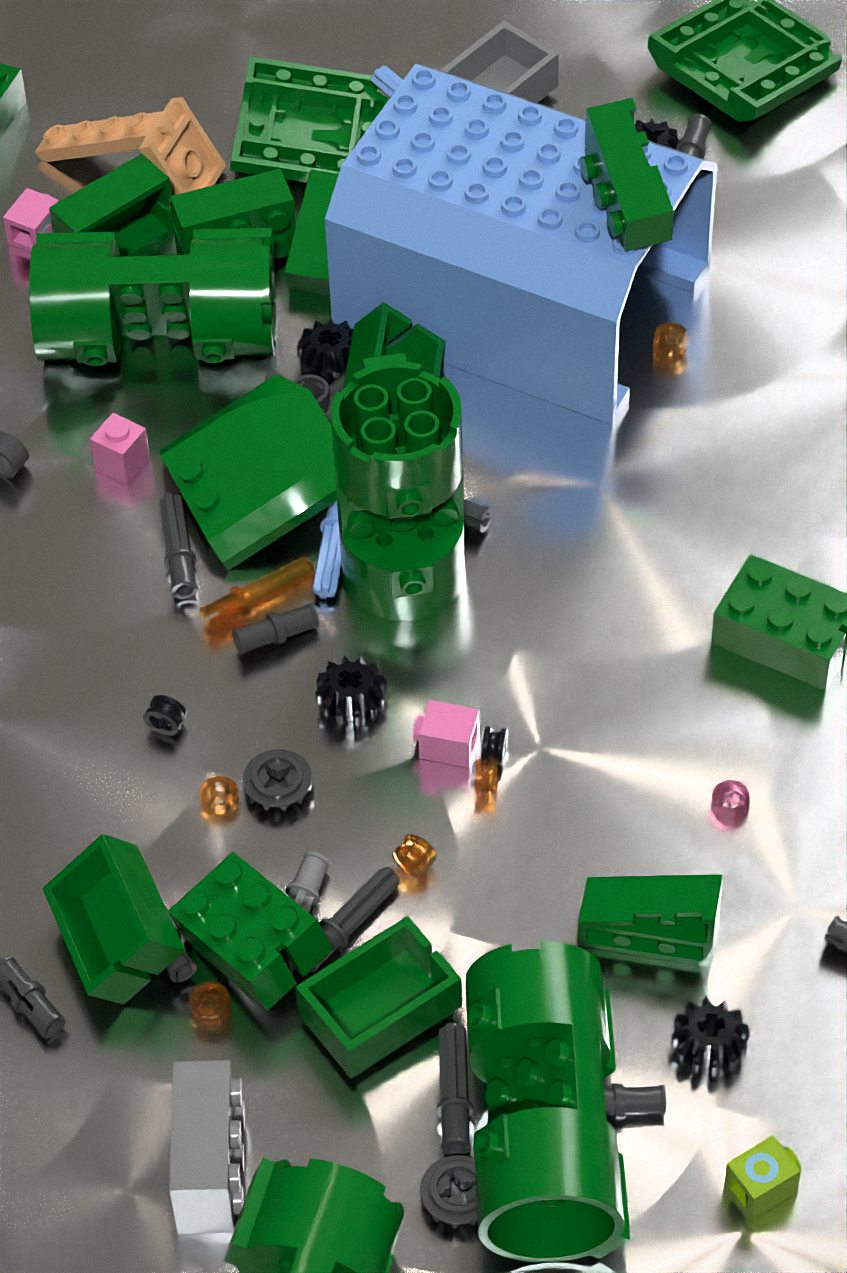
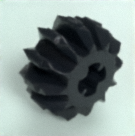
(325, 349)
(351, 691)
(727, 1039)

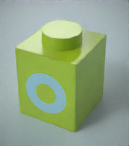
(763, 1177)

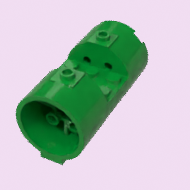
(92, 297)
(399, 489)
(548, 1155)
(314, 1221)

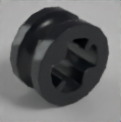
(165, 715)
(494, 745)

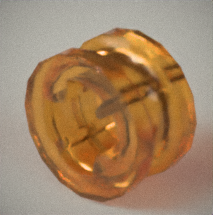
(670, 331)
(486, 778)
(231, 798)
(414, 855)
(209, 1016)

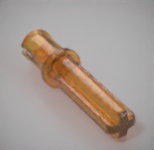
(244, 599)

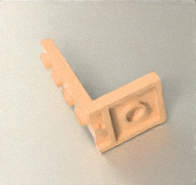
(167, 138)

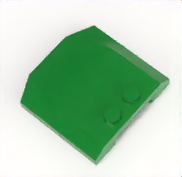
(744, 55)
(301, 118)
(256, 468)

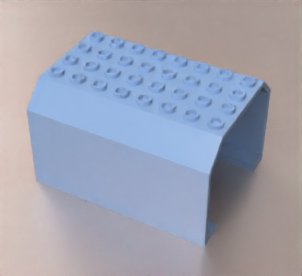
(492, 239)

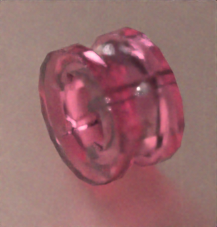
(731, 788)

